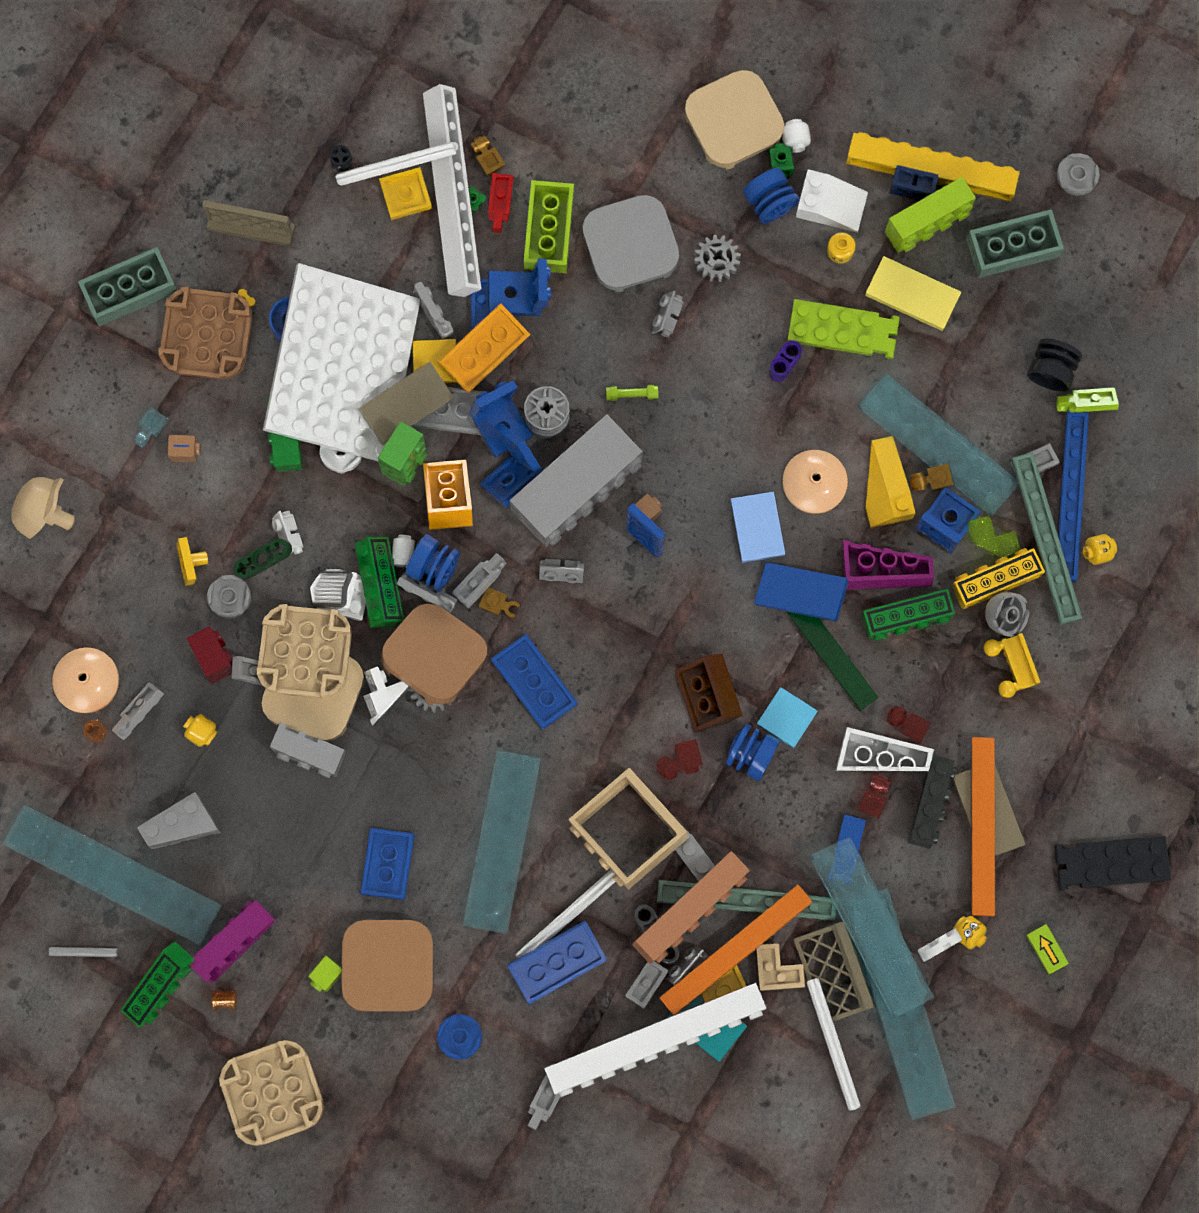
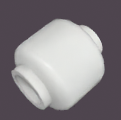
(796, 135)

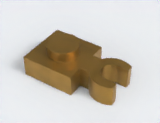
(495, 602)

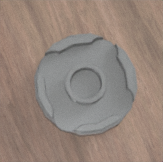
(1077, 174)
(229, 596)

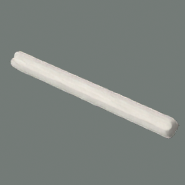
(396, 163)
(569, 914)
(833, 1044)

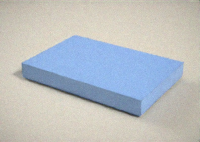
(757, 527)

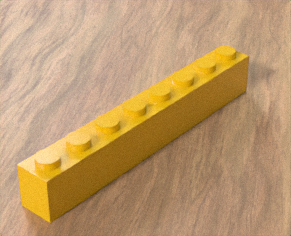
(981, 177)

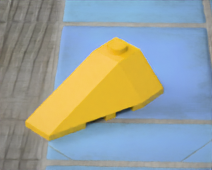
(887, 487)

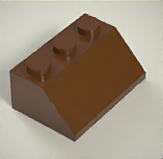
(708, 692)

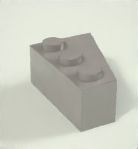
(307, 751)
(179, 823)

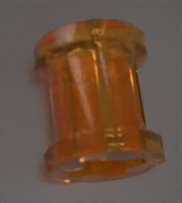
(88, 729)
(224, 1000)

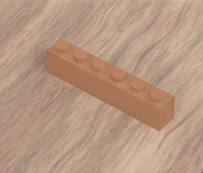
(690, 908)

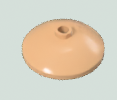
(812, 495)
(98, 687)

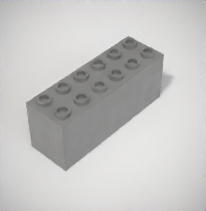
(577, 481)

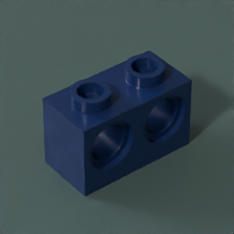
(913, 183)

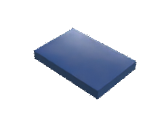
(387, 864)

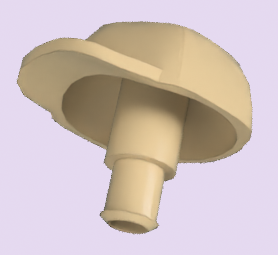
(38, 505)

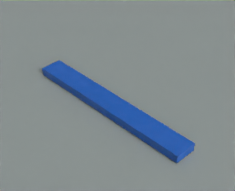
(1072, 489)

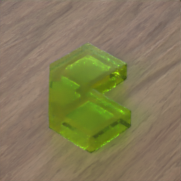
(984, 536)

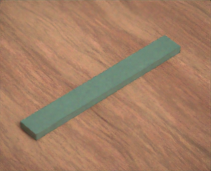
(1046, 538)
(748, 900)

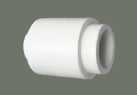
(402, 550)

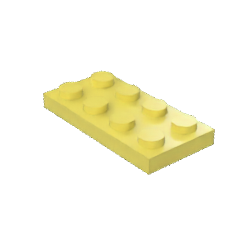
(913, 293)

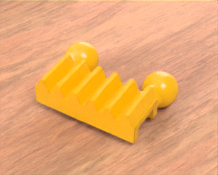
(1019, 661)

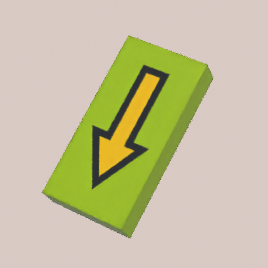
(1047, 949)

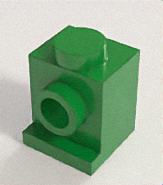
(785, 165)

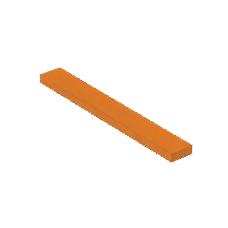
(982, 826)
(735, 950)

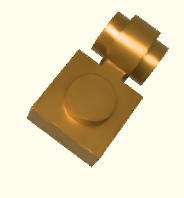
(489, 159)
(938, 477)

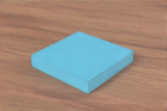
(787, 717)

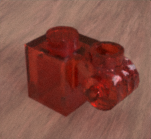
(687, 760)

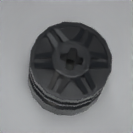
(1054, 365)

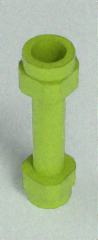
(650, 392)

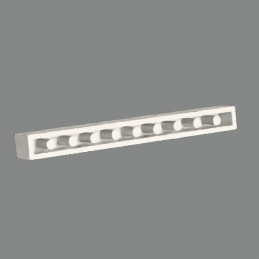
(452, 193)
(654, 1039)

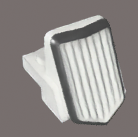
(340, 592)
(382, 698)

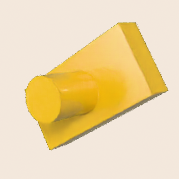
(189, 561)

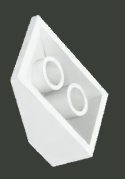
(831, 201)

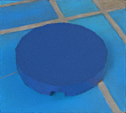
(459, 1036)

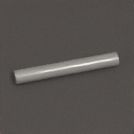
(83, 952)

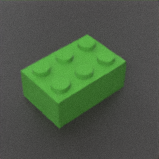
(403, 454)

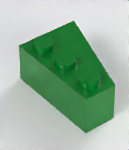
(286, 452)

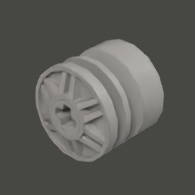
(545, 424)

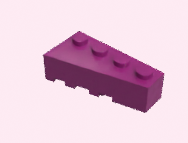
(883, 568)
(232, 941)

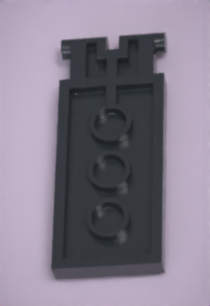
(1113, 862)

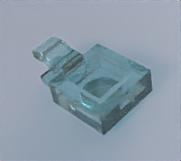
(151, 424)

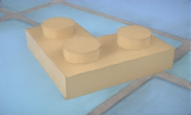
(773, 975)

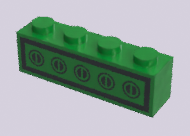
(379, 582)
(908, 614)
(157, 985)

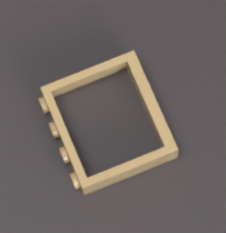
(626, 778)

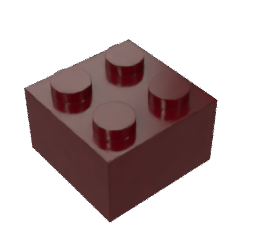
(210, 654)

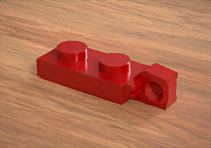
(500, 200)

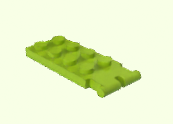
(842, 329)

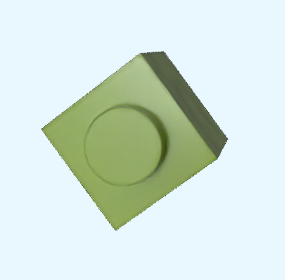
(325, 975)

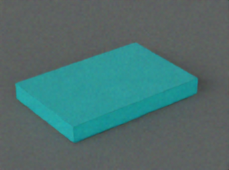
(720, 1043)

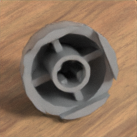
(1007, 613)

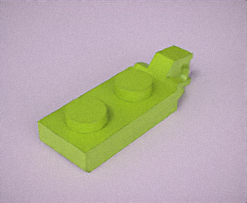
(1088, 400)

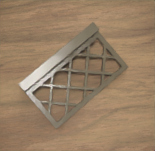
(249, 223)
(852, 964)

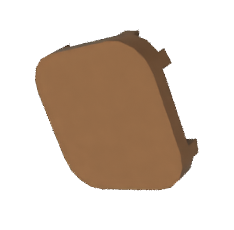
(206, 333)
(434, 653)
(387, 966)

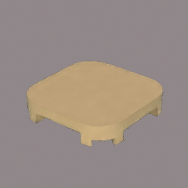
(734, 118)
(304, 651)
(317, 717)
(271, 1093)

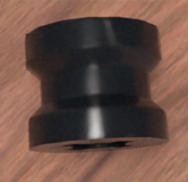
(339, 153)

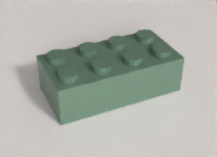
(1014, 243)
(127, 286)

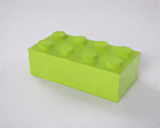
(930, 215)
(549, 225)

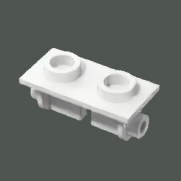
(283, 524)

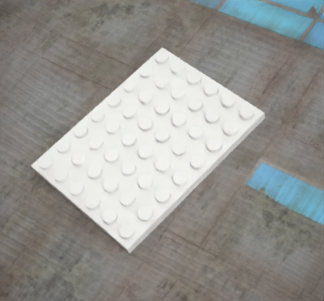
(336, 354)

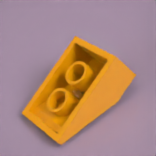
(447, 494)

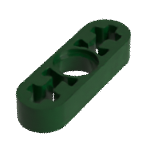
(272, 558)

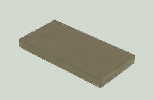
(406, 402)
(1006, 827)

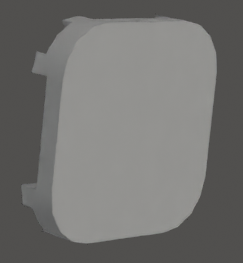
(630, 242)

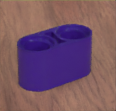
(784, 360)

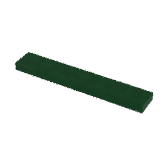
(835, 659)

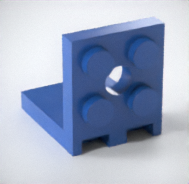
(529, 288)
(495, 408)
(519, 468)
(938, 529)

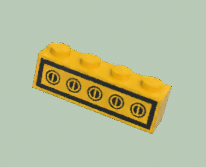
(998, 578)

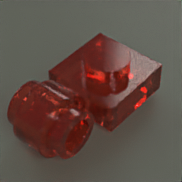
(914, 726)
(873, 802)

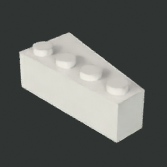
(878, 753)

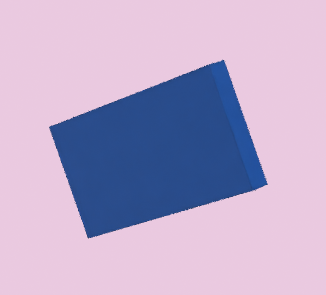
(645, 530)
(801, 591)
(534, 681)
(557, 962)

